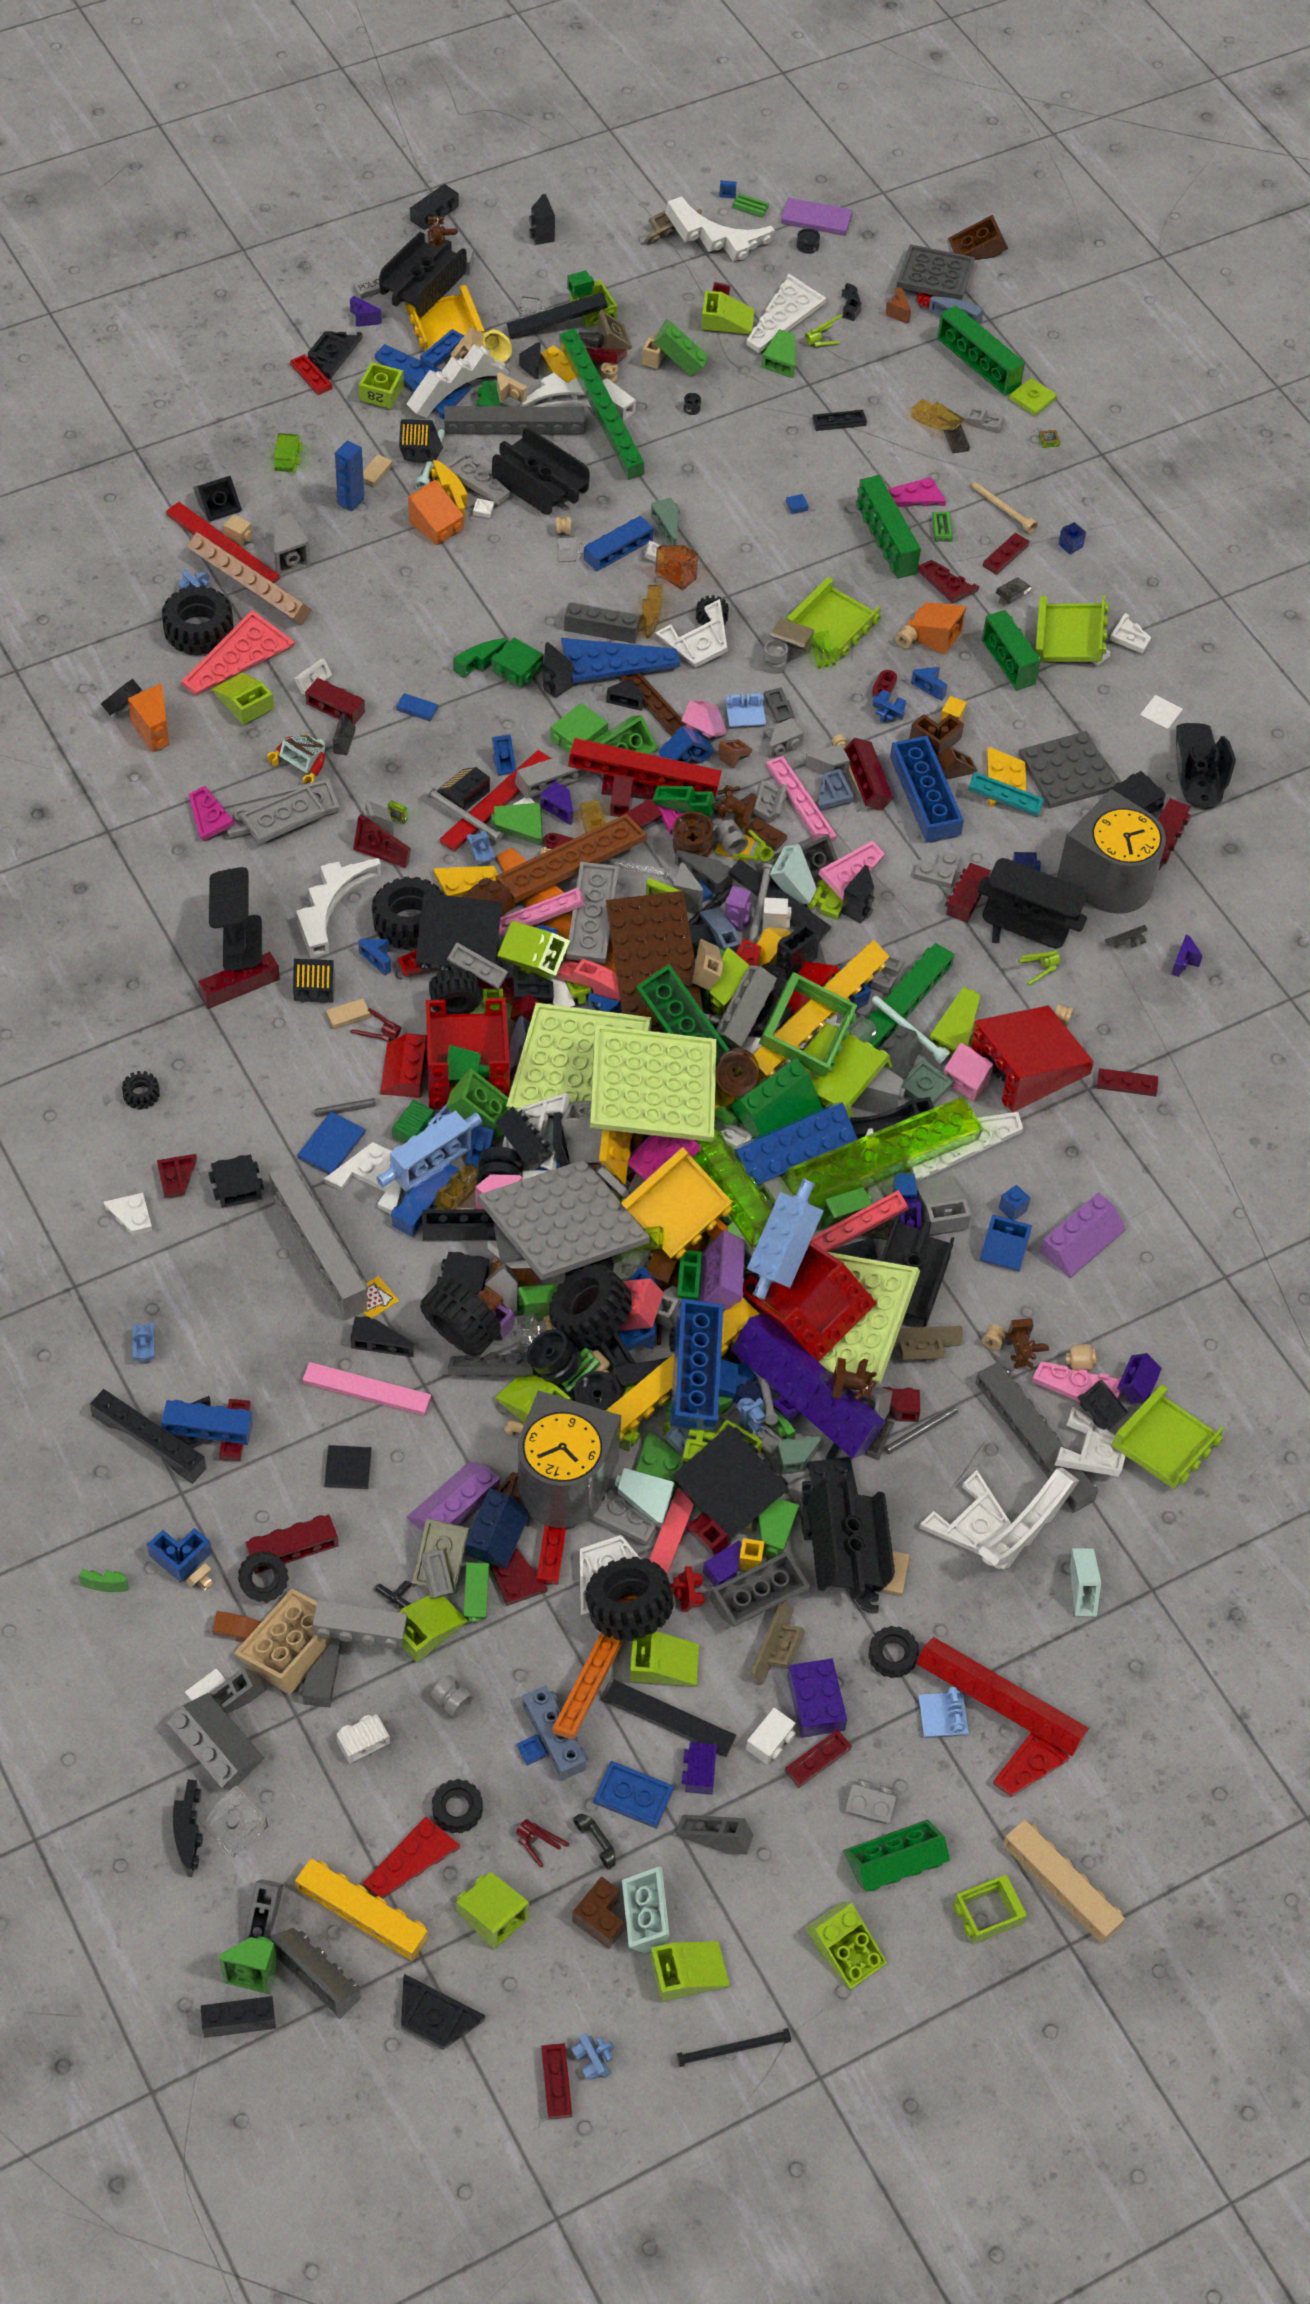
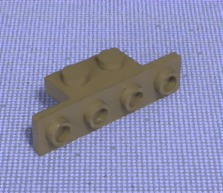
(662, 226)
(927, 1341)
(779, 1644)

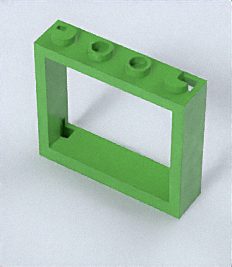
(823, 997)

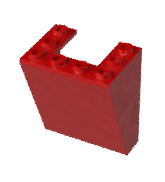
(475, 1032)
(1032, 1052)
(818, 1305)

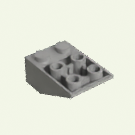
(943, 1205)

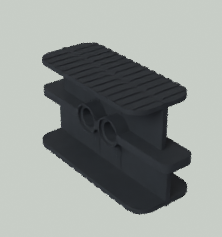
(422, 273)
(539, 471)
(1032, 903)
(231, 912)
(912, 1246)
(850, 1538)

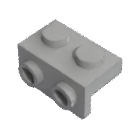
(769, 801)
(612, 1182)
(871, 1801)

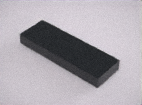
(839, 420)

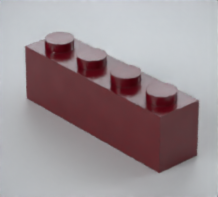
(868, 774)
(1172, 820)
(232, 984)
(296, 1541)

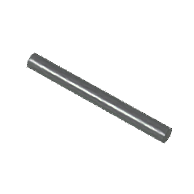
(921, 1429)

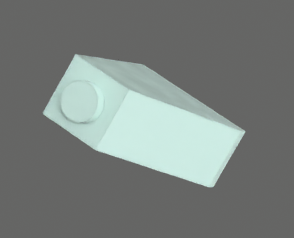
(793, 874)
(646, 1493)
(1085, 1581)

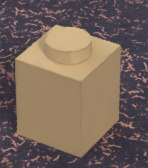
(238, 530)

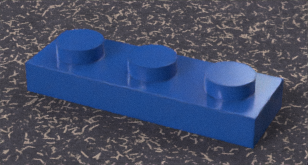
(441, 349)

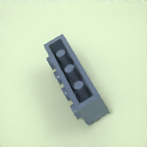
(563, 1752)

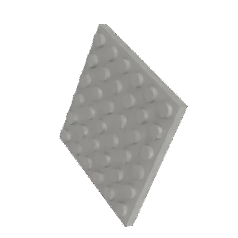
(563, 1219)

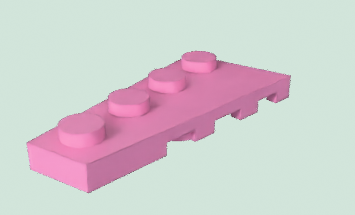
(843, 870)
(1070, 1382)

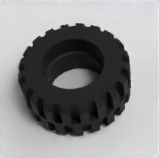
(195, 603)
(397, 897)
(590, 1305)
(460, 1317)
(633, 1617)

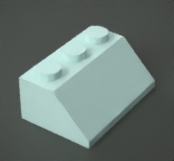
(646, 1910)

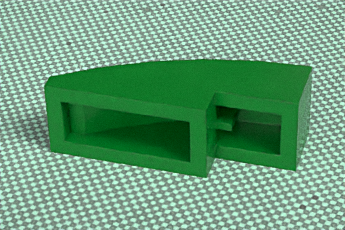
(477, 657)
(684, 799)
(689, 1275)

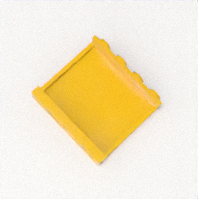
(448, 313)
(680, 1201)

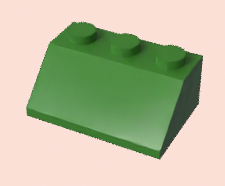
(680, 348)
(630, 735)
(479, 1096)
(250, 1965)

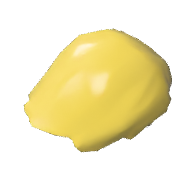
(498, 344)

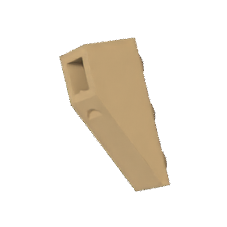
(651, 353)
(708, 965)

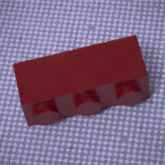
(334, 700)
(965, 892)

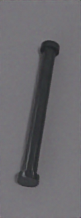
(733, 2047)

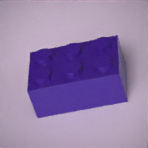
(816, 1697)

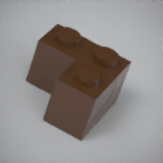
(940, 735)
(595, 1913)

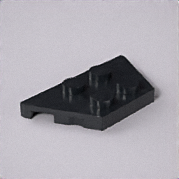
(332, 350)
(435, 2015)

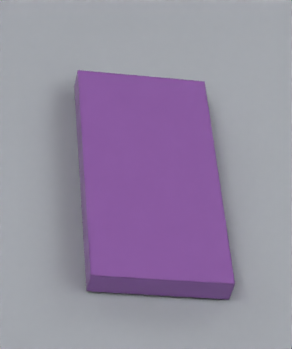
(816, 216)

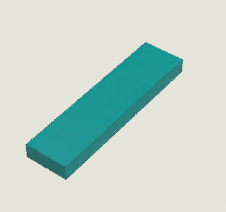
(1005, 794)

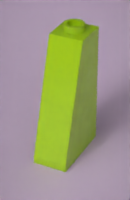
(957, 1021)

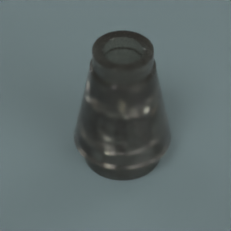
(591, 339)

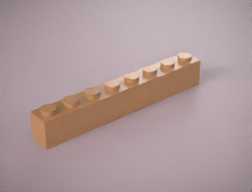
(249, 578)

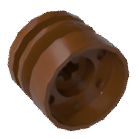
(693, 834)
(739, 1083)

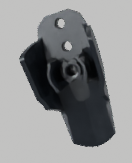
(1202, 764)

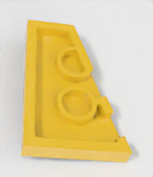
(557, 363)
(459, 880)

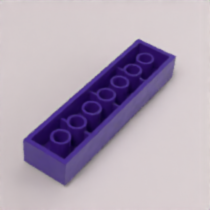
(807, 1385)

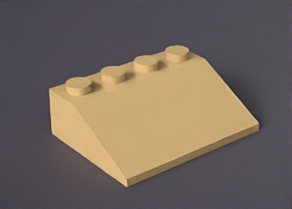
(283, 1643)

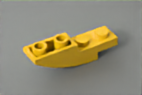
(450, 484)

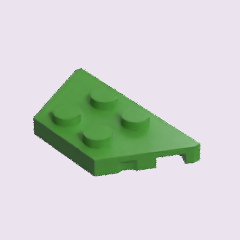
(659, 1459)

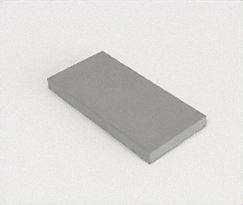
(283, 814)

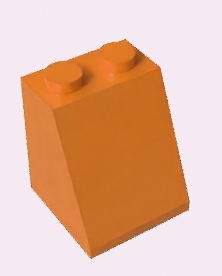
(434, 513)
(938, 625)
(149, 717)

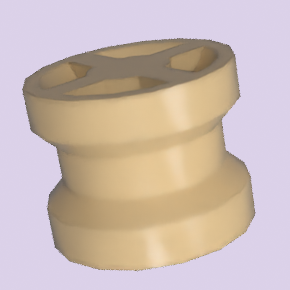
(609, 371)
(563, 525)
(906, 636)
(1064, 1013)
(994, 1337)

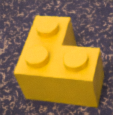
(768, 943)

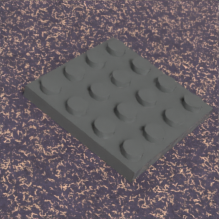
(935, 272)
(1067, 769)

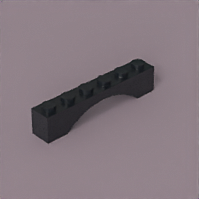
(891, 1117)
(176, 1453)

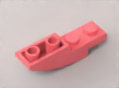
(591, 975)

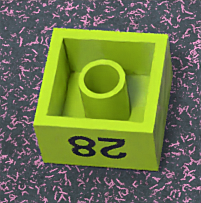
(381, 385)

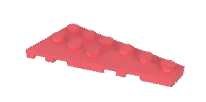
(243, 648)

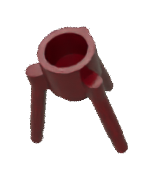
(389, 1028)
(530, 1832)

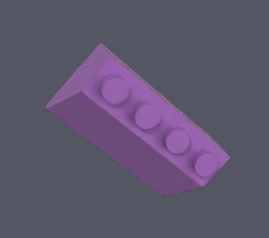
(1083, 1235)
(722, 1271)
(457, 1497)

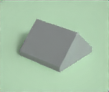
(692, 889)

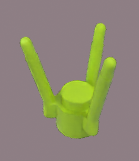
(814, 336)
(762, 851)
(1047, 959)

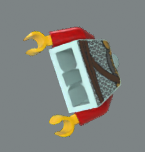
(301, 752)

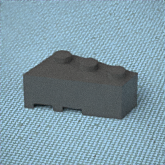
(903, 1050)

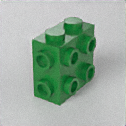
(517, 662)

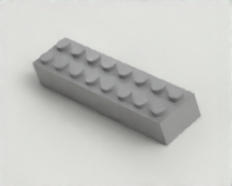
(318, 1241)

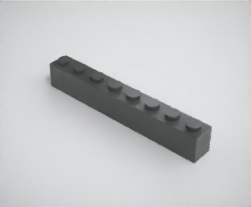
(513, 420)
(1031, 1429)

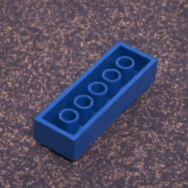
(926, 789)
(796, 1142)
(697, 1365)

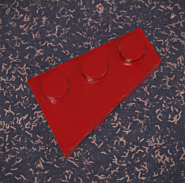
(1029, 1764)

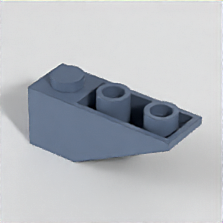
(721, 928)

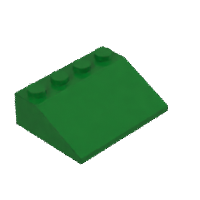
(778, 1100)

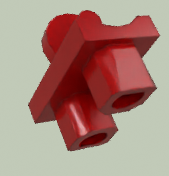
(684, 1589)

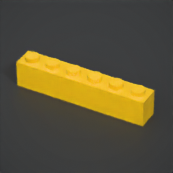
(362, 1909)

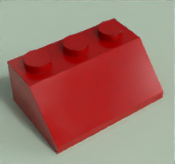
(404, 1066)

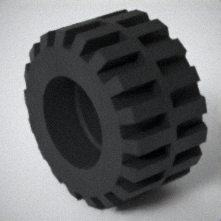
(458, 989)

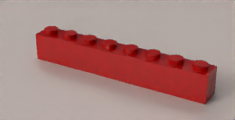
(643, 767)
(1002, 1696)

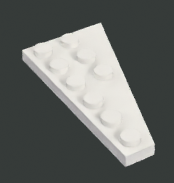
(786, 310)
(996, 1130)

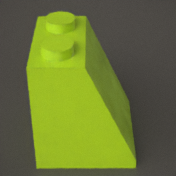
(726, 986)
(493, 1909)

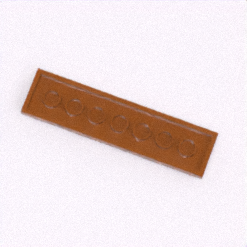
(565, 859)

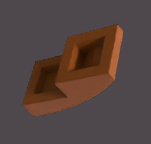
(234, 1625)

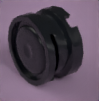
(808, 241)

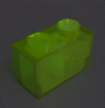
(287, 452)

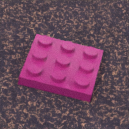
(657, 1151)

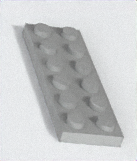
(322, 790)
(590, 922)

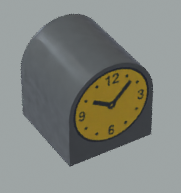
(1114, 854)
(566, 1459)

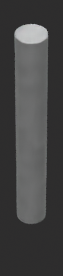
(345, 1107)

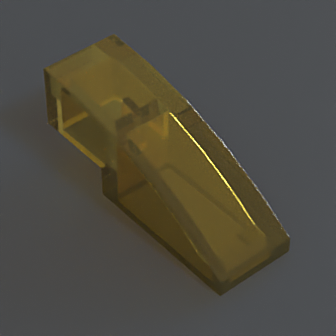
(935, 415)
(652, 609)
(591, 815)
(458, 1189)

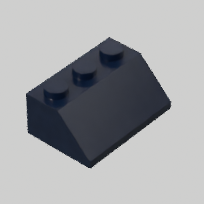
(496, 1529)

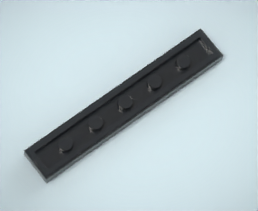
(557, 315)
(799, 914)
(632, 1374)
(669, 1717)

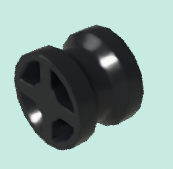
(692, 403)

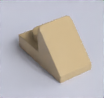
(471, 337)
(509, 387)

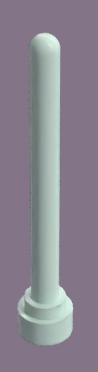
(424, 479)
(938, 1052)

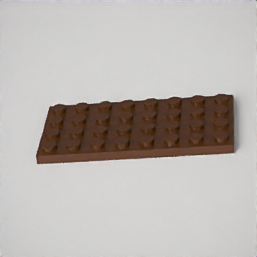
(645, 938)

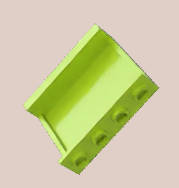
(840, 614)
(1071, 631)
(852, 1071)
(1166, 1439)

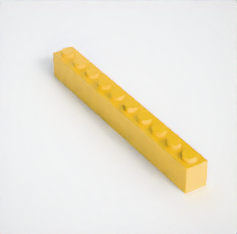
(813, 1014)
(657, 1386)

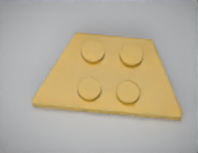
(1005, 769)
(615, 1153)

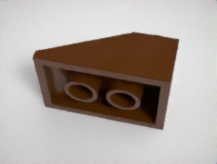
(979, 240)
(493, 891)

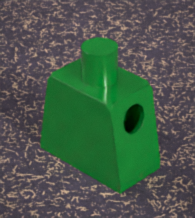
(460, 1061)

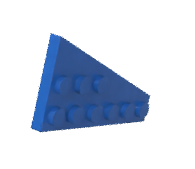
(415, 372)
(606, 659)

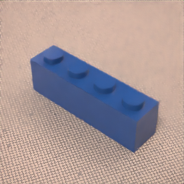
(349, 475)
(618, 543)
(408, 1215)
(207, 1422)

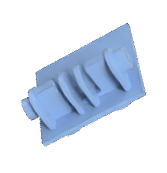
(745, 710)
(943, 1714)

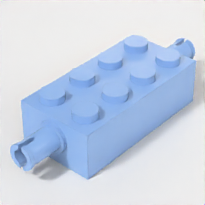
(430, 1151)
(785, 1239)

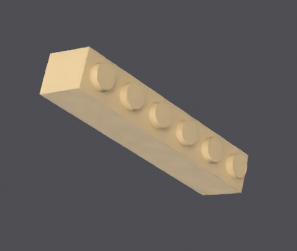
(1063, 1881)

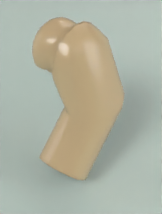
(512, 1427)

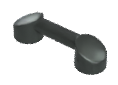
(584, 1823)

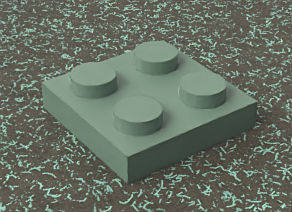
(926, 1081)

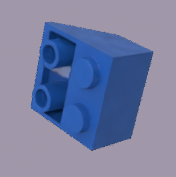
(1005, 1242)

